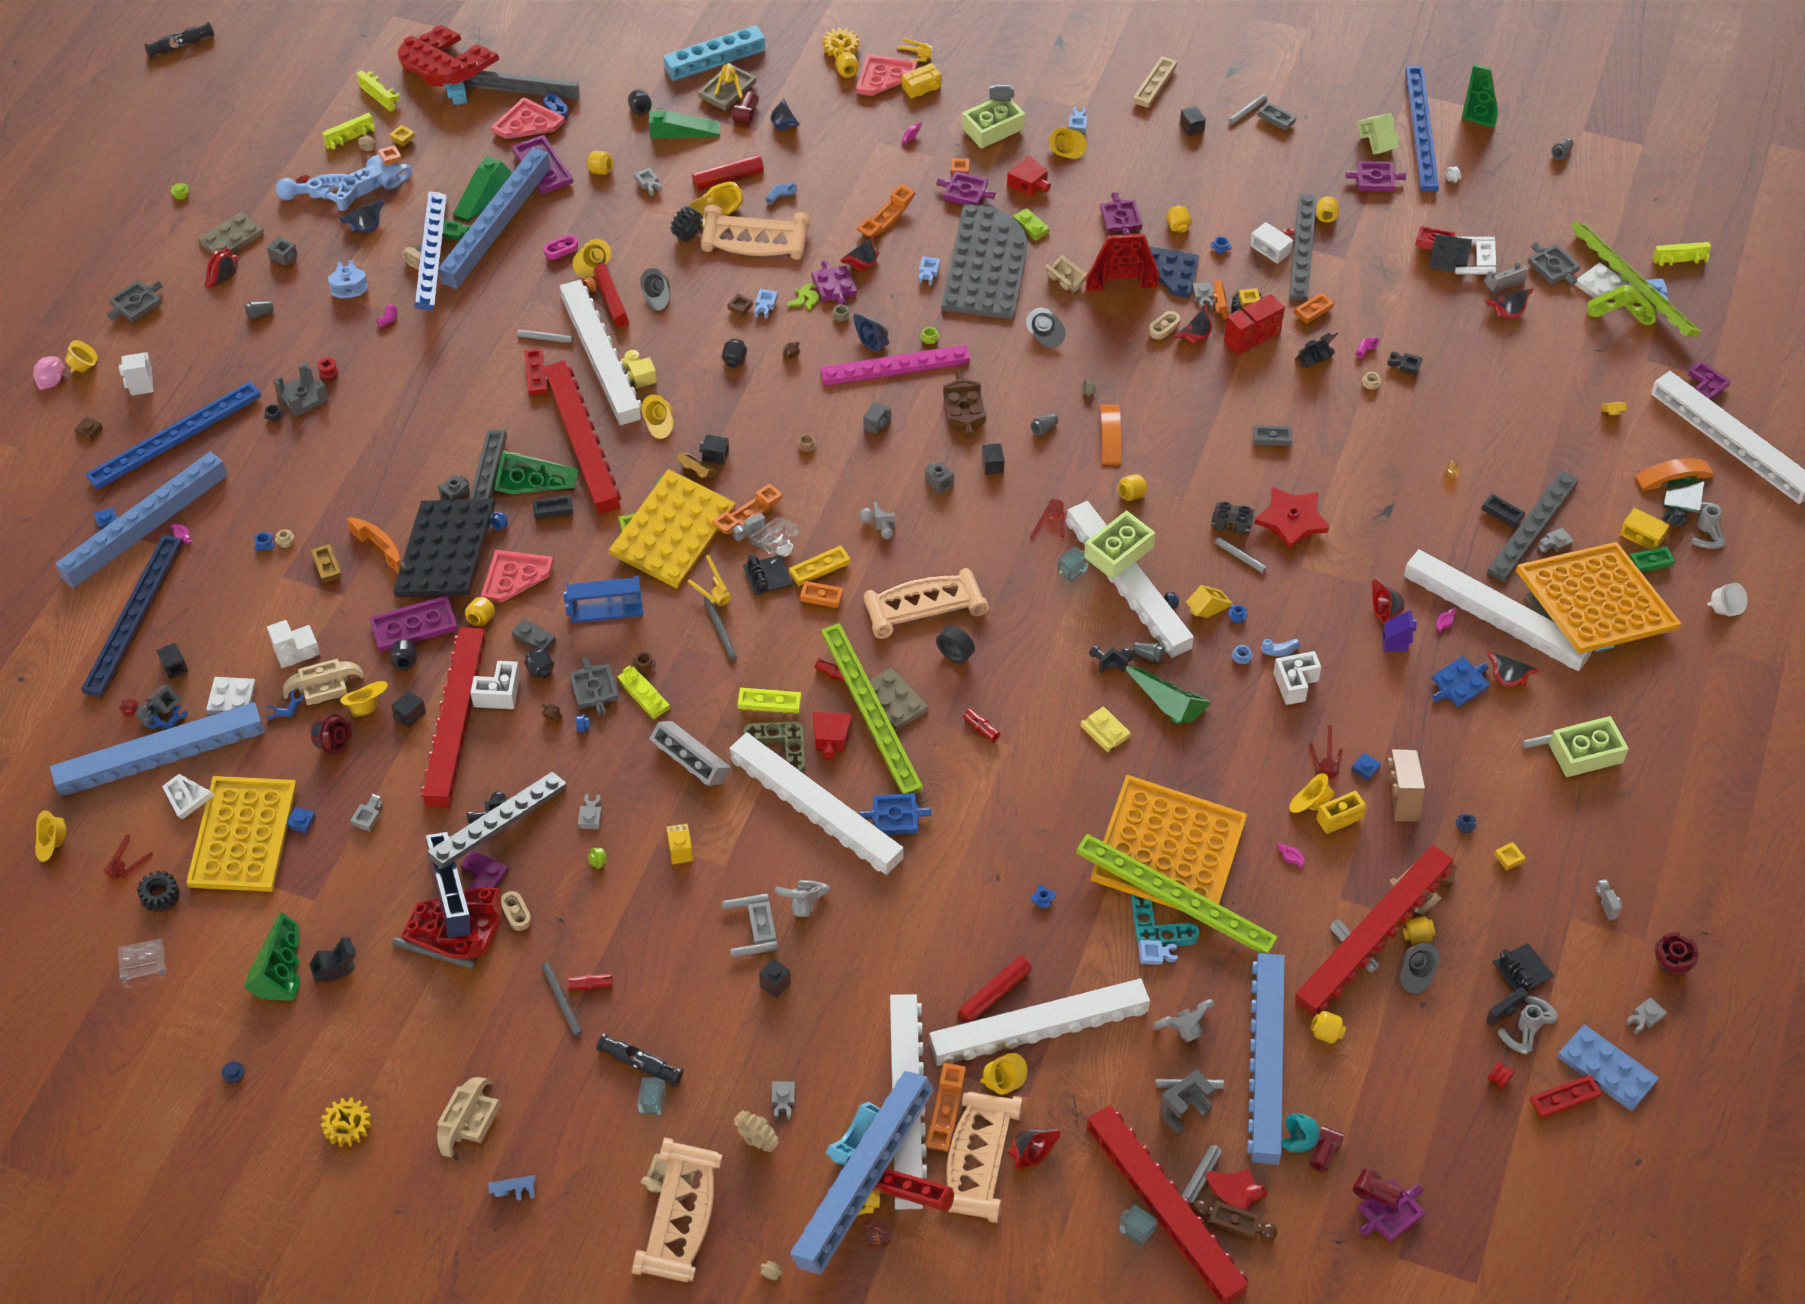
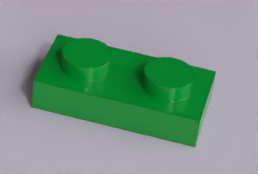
(1653, 559)

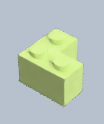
(1380, 132)

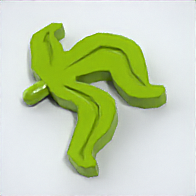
(805, 291)

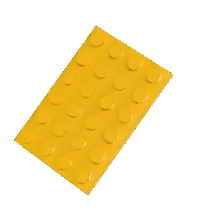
(671, 528)
(242, 834)

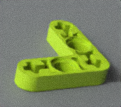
(1624, 296)

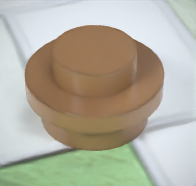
(806, 443)

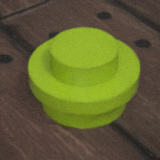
(180, 190)
(929, 335)
(597, 857)

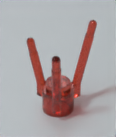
(1054, 511)
(1327, 765)
(116, 866)

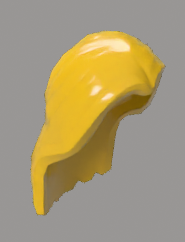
(725, 195)

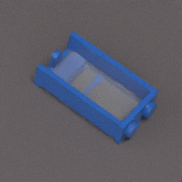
(603, 600)

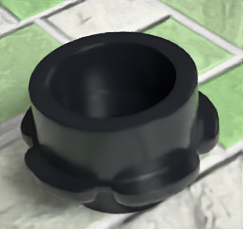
(273, 413)

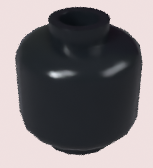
(639, 102)
(734, 353)
(403, 654)
(539, 663)

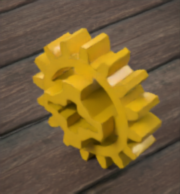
(840, 42)
(339, 1130)

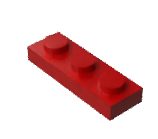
(535, 371)
(1565, 1096)

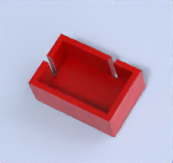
(1244, 334)

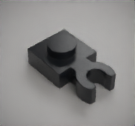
(1406, 363)
(1676, 517)

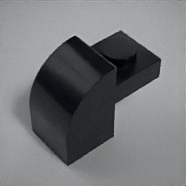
(333, 964)

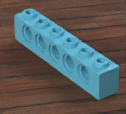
(714, 53)

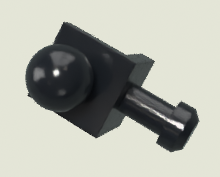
(1112, 658)
(497, 799)

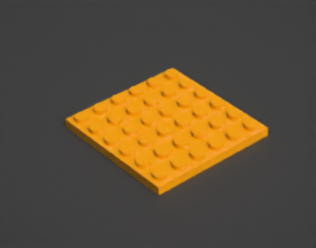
(1598, 597)
(1173, 835)

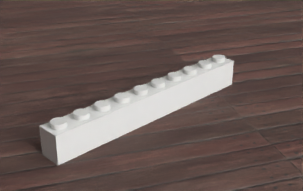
(600, 352)
(1731, 435)
(1136, 588)
(1493, 608)
(816, 803)
(1039, 1022)
(905, 1057)

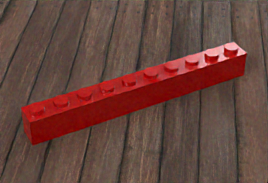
(582, 438)
(454, 718)
(1374, 931)
(1167, 1205)

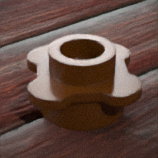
(791, 350)
(646, 658)
(551, 712)

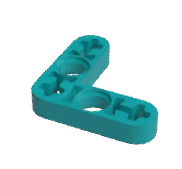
(1150, 928)

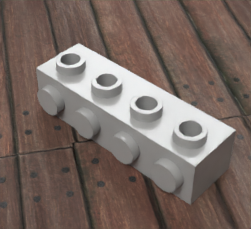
(690, 753)

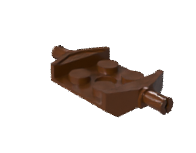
(964, 393)

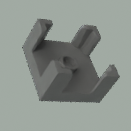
(301, 393)
(1182, 1094)

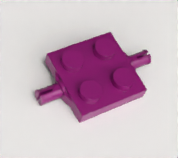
(1375, 176)
(965, 188)
(1120, 215)
(834, 283)
(1392, 1221)

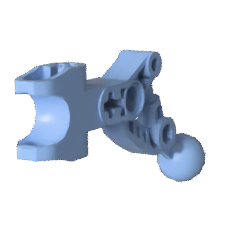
(349, 186)

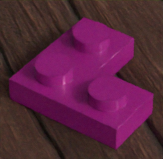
(1710, 380)
(486, 870)

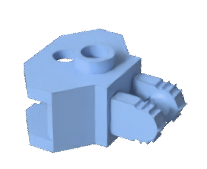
(347, 280)

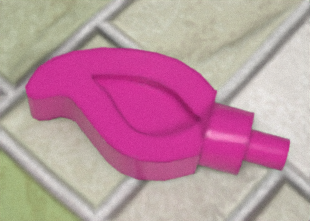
(911, 133)
(181, 532)
(1445, 620)
(1291, 855)

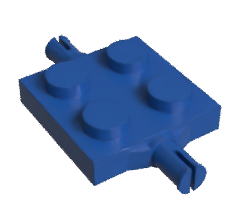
(1460, 681)
(895, 813)

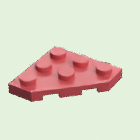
(882, 74)
(527, 119)
(514, 573)

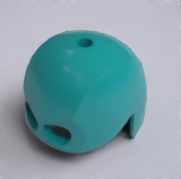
(1303, 1133)

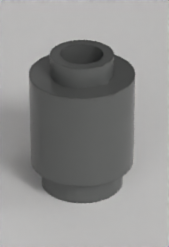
(1001, 92)

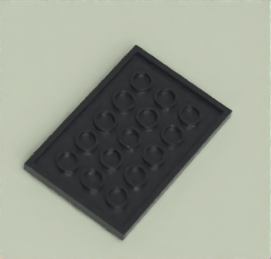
(444, 547)

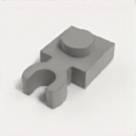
(648, 179)
(1203, 293)
(750, 527)
(590, 814)
(1609, 902)
(1646, 1014)
(782, 1097)

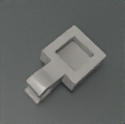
(1556, 540)
(367, 816)

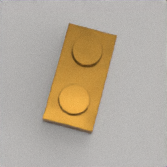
(690, 462)
(326, 563)

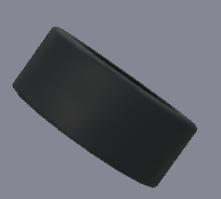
(955, 644)

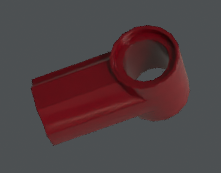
(745, 110)
(1327, 1145)
(1371, 1185)

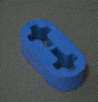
(559, 105)

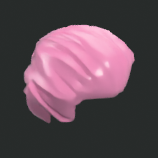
(48, 372)

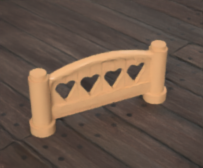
(716, 225)
(885, 616)
(998, 1112)
(658, 1258)

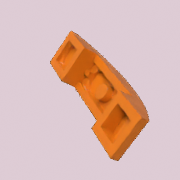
(889, 213)
(1111, 434)
(1671, 470)
(763, 502)
(364, 530)
(946, 1107)

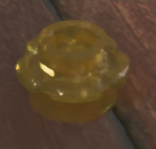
(1452, 470)

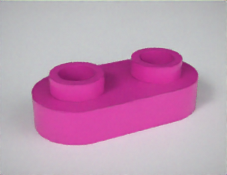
(561, 247)

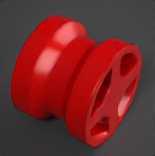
(327, 368)
(1501, 1074)

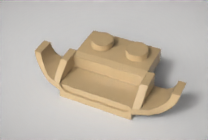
(322, 680)
(466, 1115)

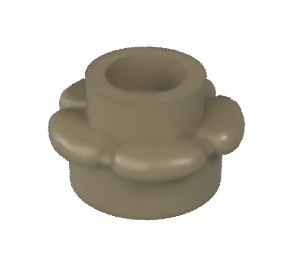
(841, 313)
(1089, 387)

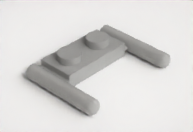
(761, 924)

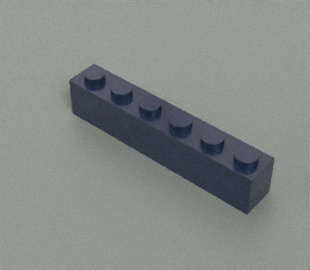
(449, 892)

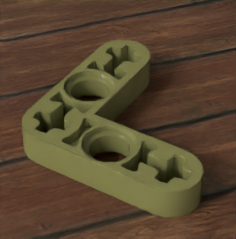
(784, 736)

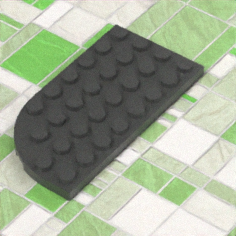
(985, 264)

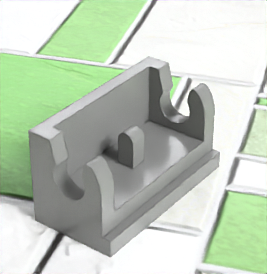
(1507, 278)

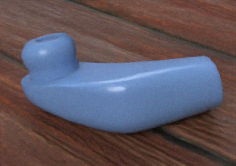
(781, 190)
(1281, 649)

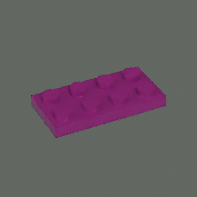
(557, 175)
(414, 623)

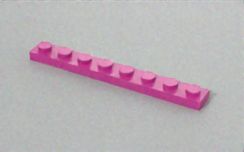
(895, 365)

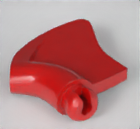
(1236, 1188)

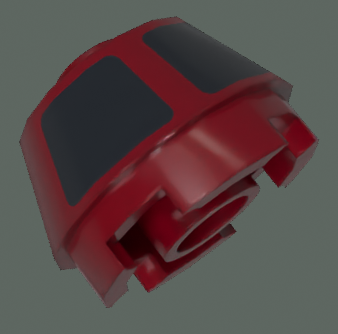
(331, 734)
(1676, 954)

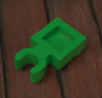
(454, 230)

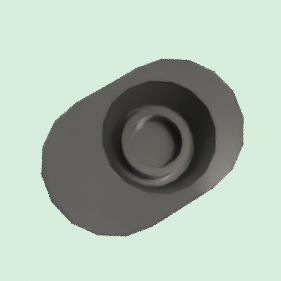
(655, 288)
(1045, 327)
(1419, 967)

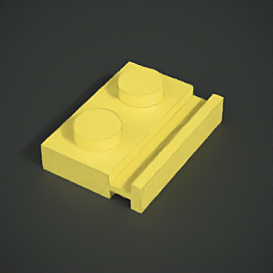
(1105, 729)

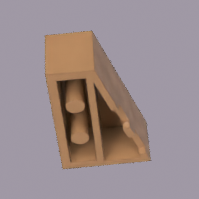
(1406, 785)

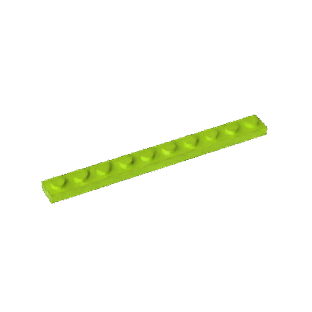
(1639, 283)
(871, 710)
(1176, 894)

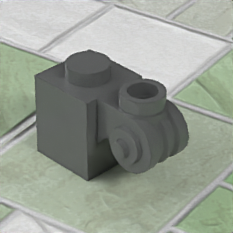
(158, 702)

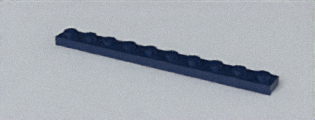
(131, 616)

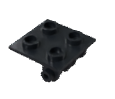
(1450, 252)
(1316, 351)
(1230, 513)
(766, 574)
(1522, 967)

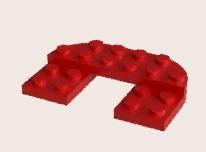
(429, 61)

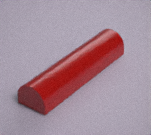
(728, 172)
(610, 295)
(994, 990)
(915, 1190)

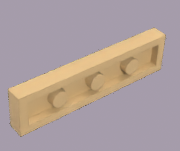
(1154, 81)

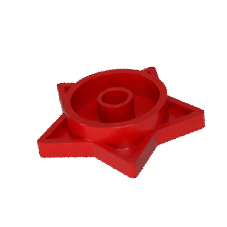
(1292, 516)

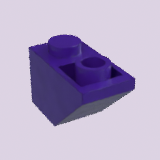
(1399, 632)

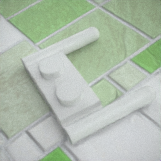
(1485, 257)

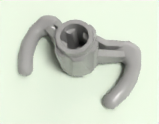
(1710, 522)
(804, 896)
(1187, 1021)
(1529, 1023)

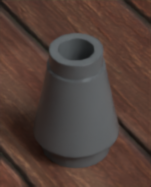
(1562, 149)
(258, 308)
(1043, 424)
(1151, 651)

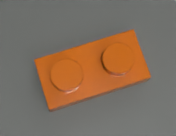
(1220, 295)
(1314, 308)
(821, 594)

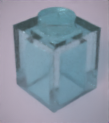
(1072, 563)
(651, 1095)
(1137, 1224)

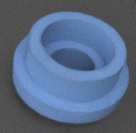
(1242, 650)

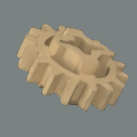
(756, 1131)

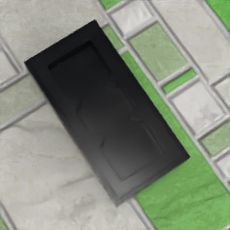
(553, 507)
(1503, 511)
(1507, 1006)

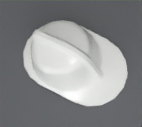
(1729, 600)

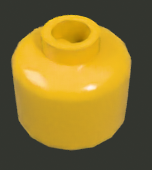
(847, 65)
(600, 162)
(1327, 209)
(1179, 218)
(1132, 487)
(479, 611)
(1419, 930)
(1327, 1027)

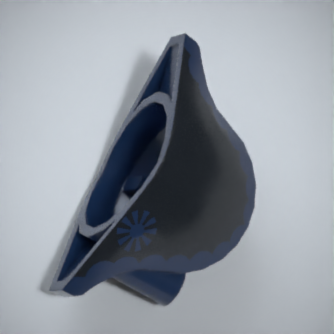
(783, 117)
(364, 218)
(871, 332)

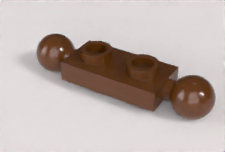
(1234, 1220)

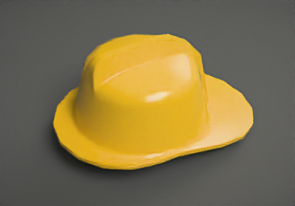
(1067, 143)
(591, 255)
(80, 356)
(658, 416)
(365, 699)
(1313, 795)
(50, 834)
(1005, 1073)

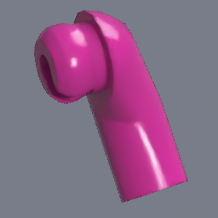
(390, 315)
(1365, 345)

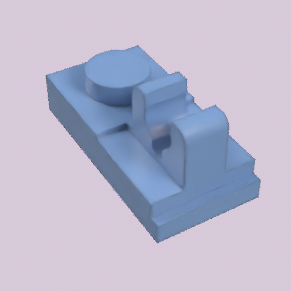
(502, 1187)

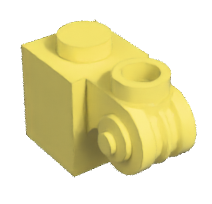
(639, 371)

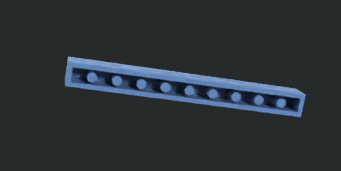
(494, 218)
(141, 519)
(156, 749)
(1267, 1059)
(861, 1173)

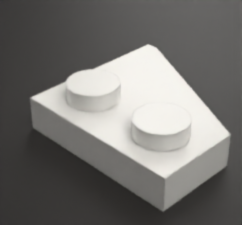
(186, 795)

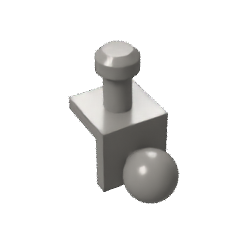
(882, 520)

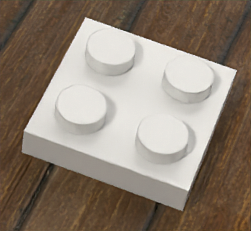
(1599, 281)
(230, 694)

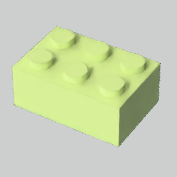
(992, 122)
(1119, 544)
(1588, 746)

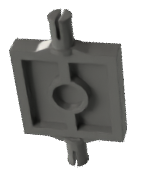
(1553, 264)
(135, 301)
(593, 686)

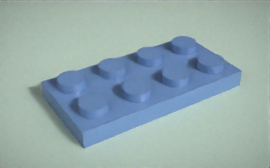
(1609, 1066)

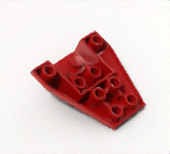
(1122, 259)
(428, 928)

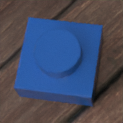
(104, 517)
(1366, 766)
(301, 820)

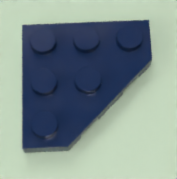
(1176, 270)

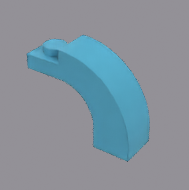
(842, 1150)

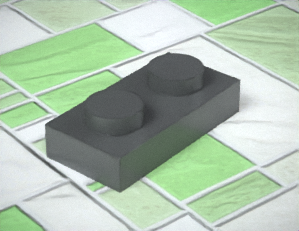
(1276, 116)
(1272, 435)
(533, 635)

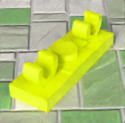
(376, 90)
(348, 131)
(1681, 253)
(643, 692)
(769, 700)

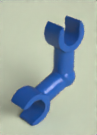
(290, 711)
(171, 722)

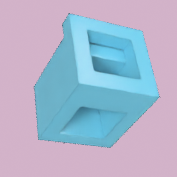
(457, 93)

